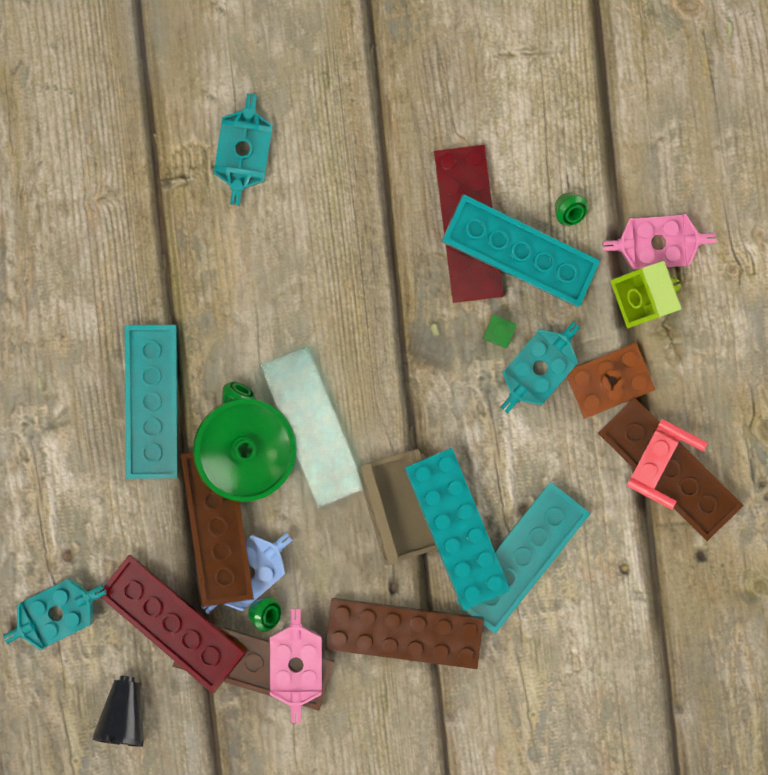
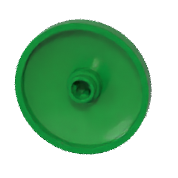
(244, 450)

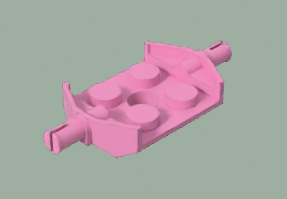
(679, 237)
(292, 686)

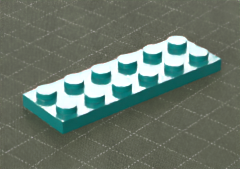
(520, 251)
(151, 401)
(457, 529)
(531, 550)

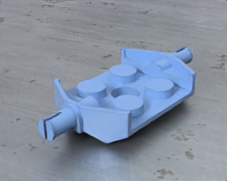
(268, 567)

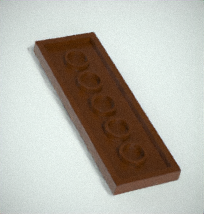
(698, 493)
(217, 541)
(404, 633)
(254, 667)

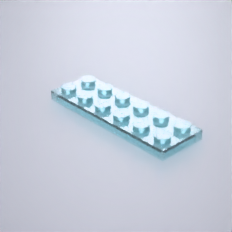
(316, 429)

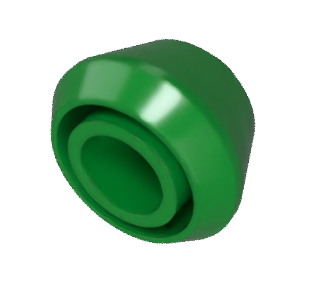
(570, 209)
(236, 390)
(265, 613)

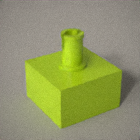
(646, 294)

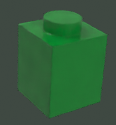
(499, 331)

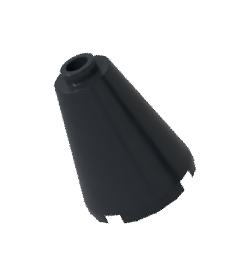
(121, 715)

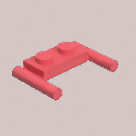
(656, 459)

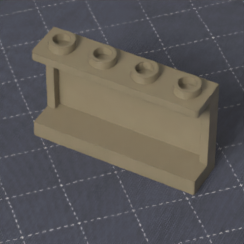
(394, 508)

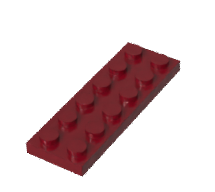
(466, 173)
(172, 624)

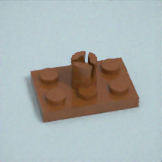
(610, 380)

